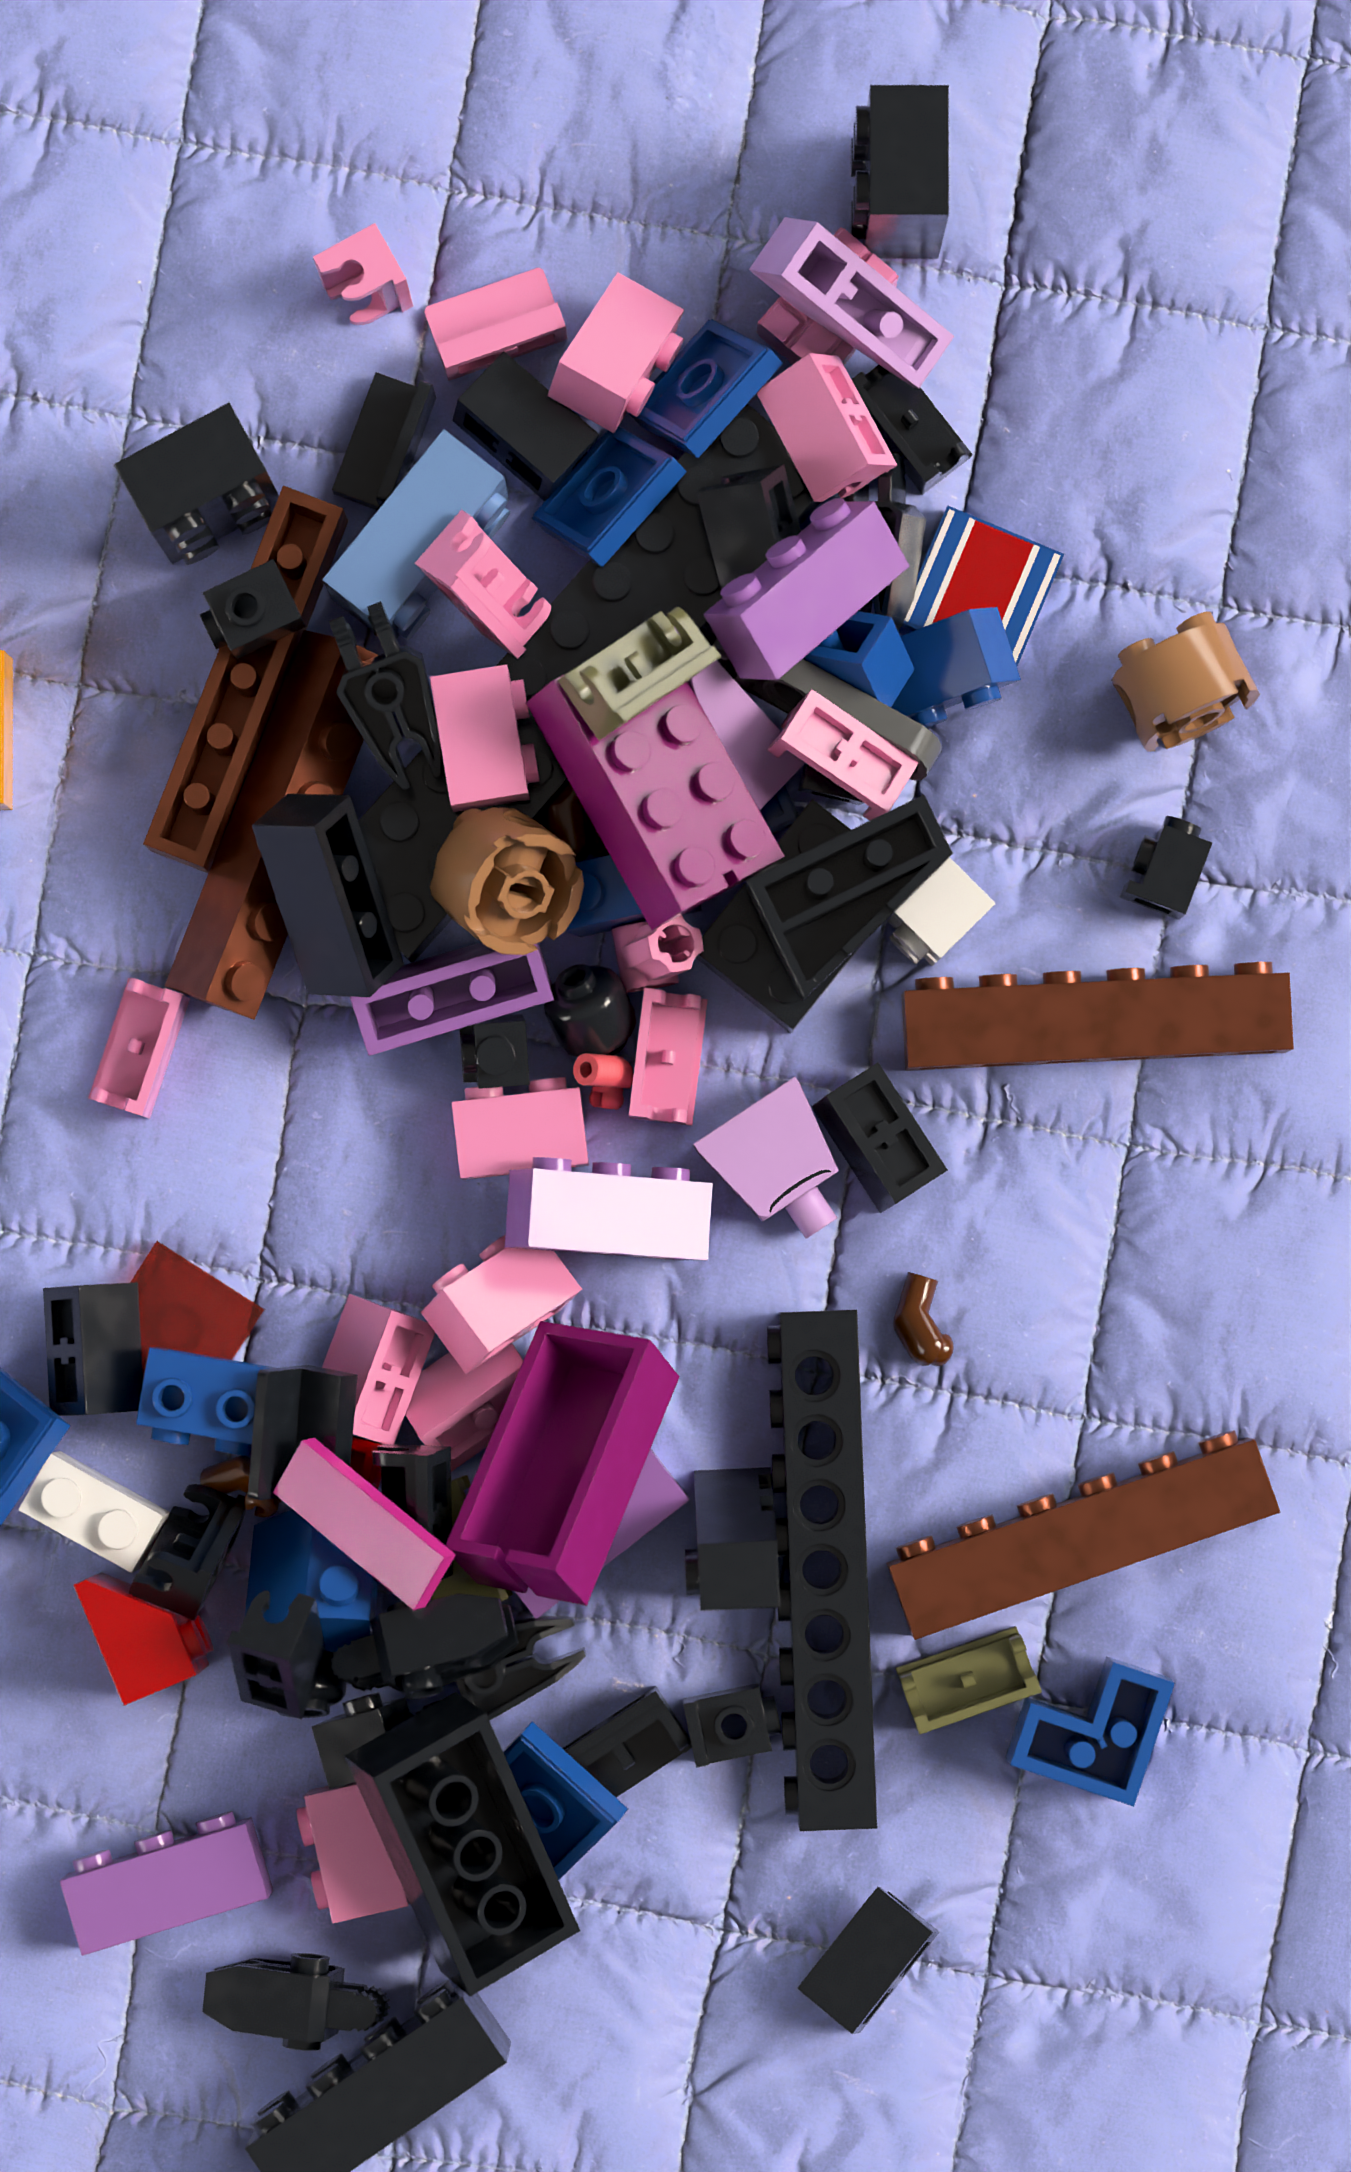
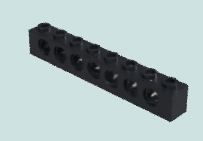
(850, 1797)

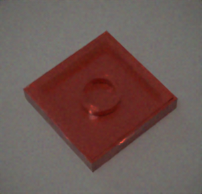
(190, 1308)

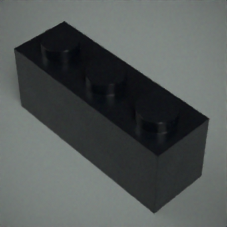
(328, 894)

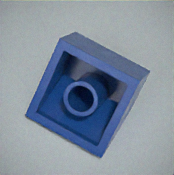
(297, 1558)

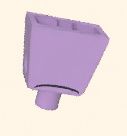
(775, 1158)

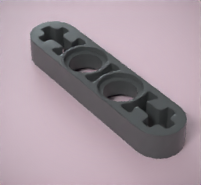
(885, 721)

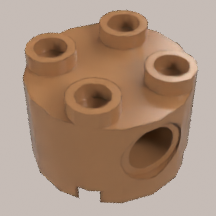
(1183, 682)
(507, 880)

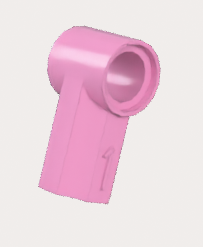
(655, 956)

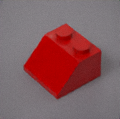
(141, 1641)

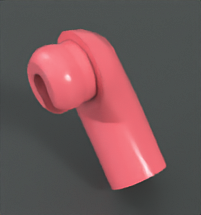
(607, 1077)

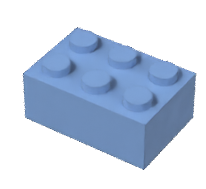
(384, 554)

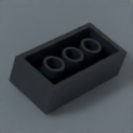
(462, 1843)
(383, 2091)

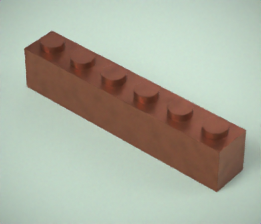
(242, 692)
(303, 750)
(1098, 1019)
(1083, 1536)

